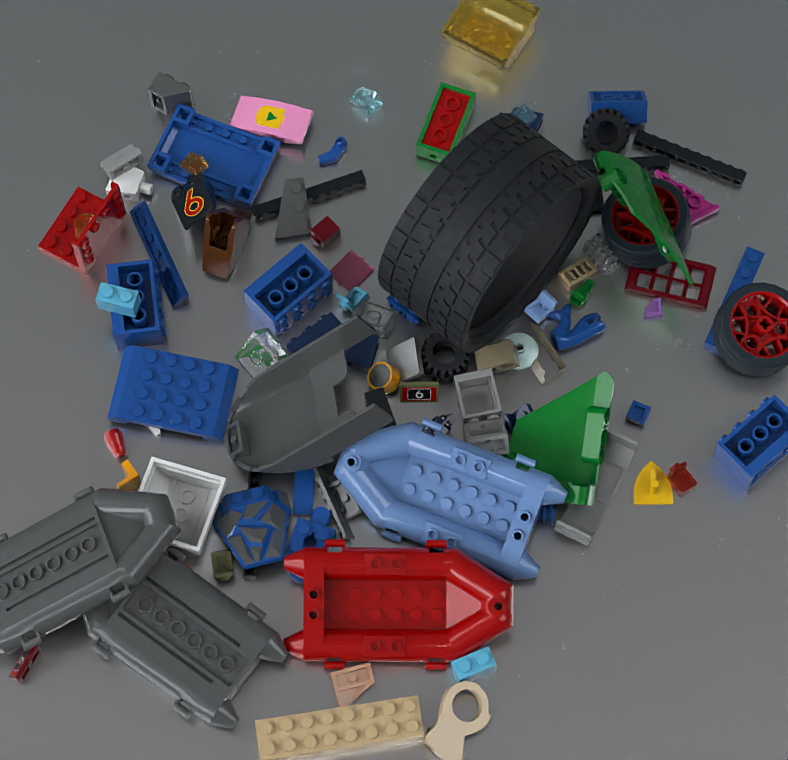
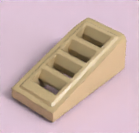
(570, 285)

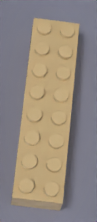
(340, 730)

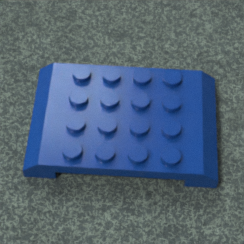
(234, 157)
(173, 392)

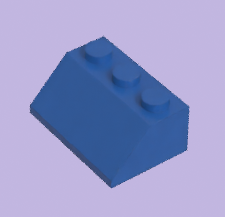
(629, 103)

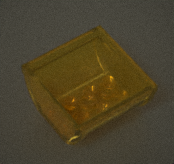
(492, 29)

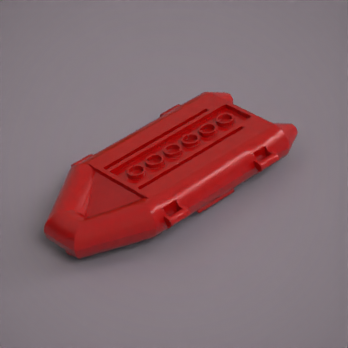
(396, 604)

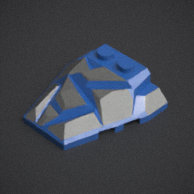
(254, 525)

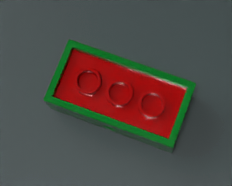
(445, 122)

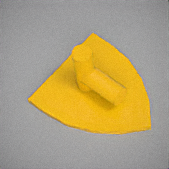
(652, 487)

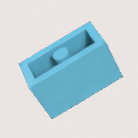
(118, 299)
(473, 665)

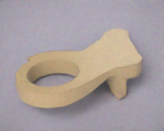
(448, 734)

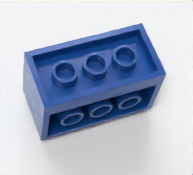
(289, 290)
(148, 325)
(755, 443)

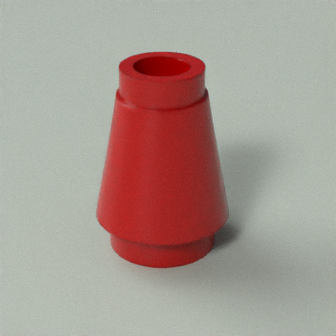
(115, 442)

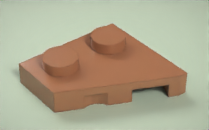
(351, 683)

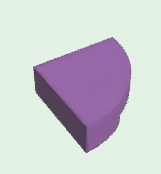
(654, 309)

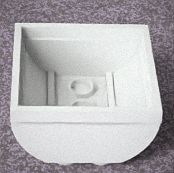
(193, 499)

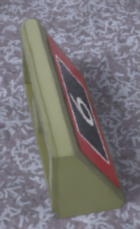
(419, 392)

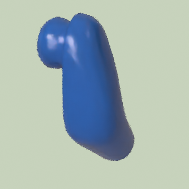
(335, 153)

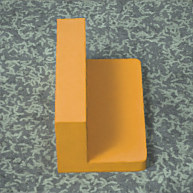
(132, 480)

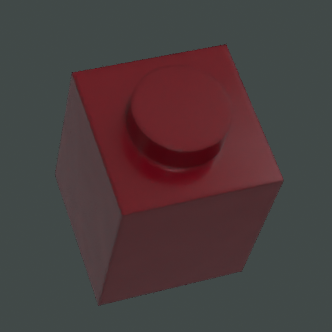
(325, 232)

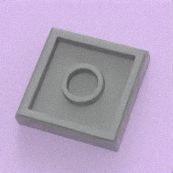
(406, 359)

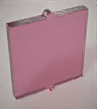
(351, 271)

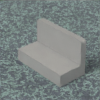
(122, 161)

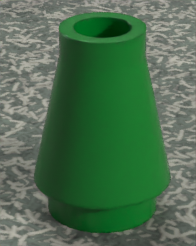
(582, 293)

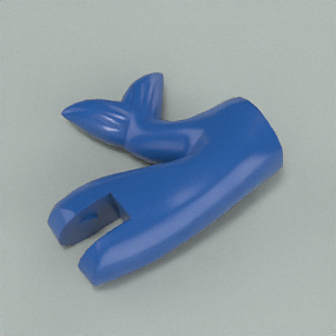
(586, 328)

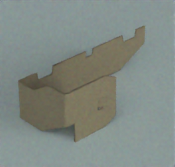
(536, 366)

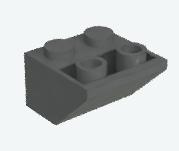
(167, 93)

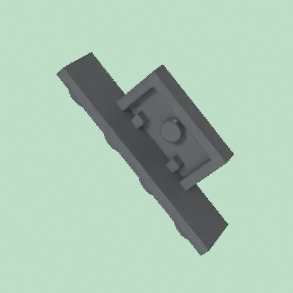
(340, 502)

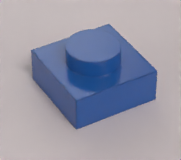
(638, 413)

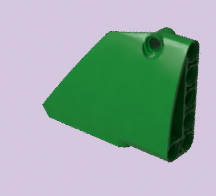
(635, 189)
(568, 437)

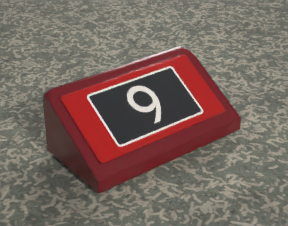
(24, 664)

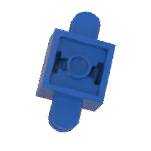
(311, 534)

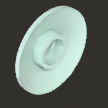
(530, 349)

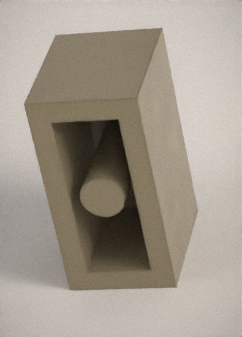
(498, 356)

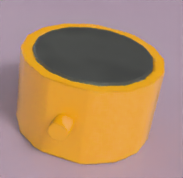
(384, 376)

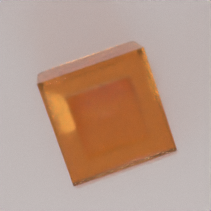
(194, 163)

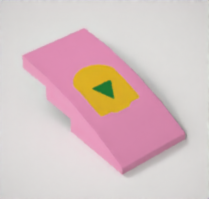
(272, 118)

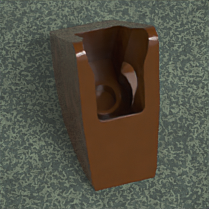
(224, 244)

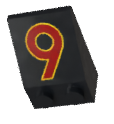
(194, 200)

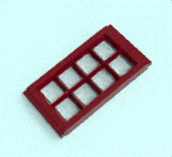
(671, 283)

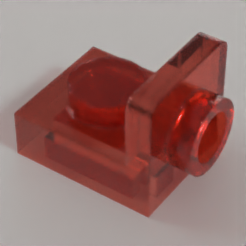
(681, 478)

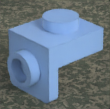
(541, 307)

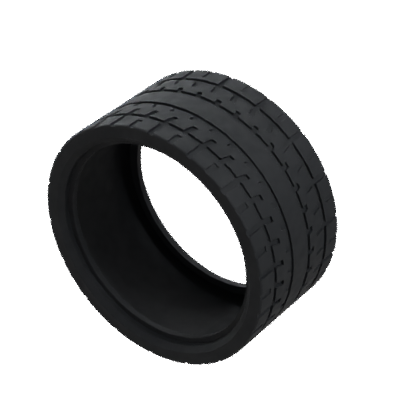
(487, 231)

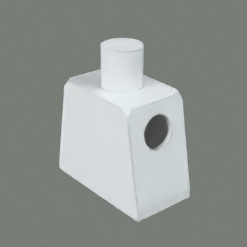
(132, 185)

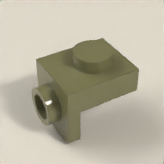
(222, 564)

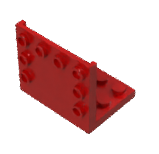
(82, 253)

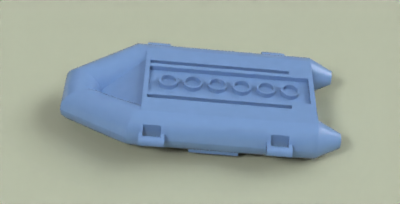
(450, 492)

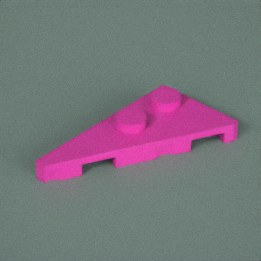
(698, 206)

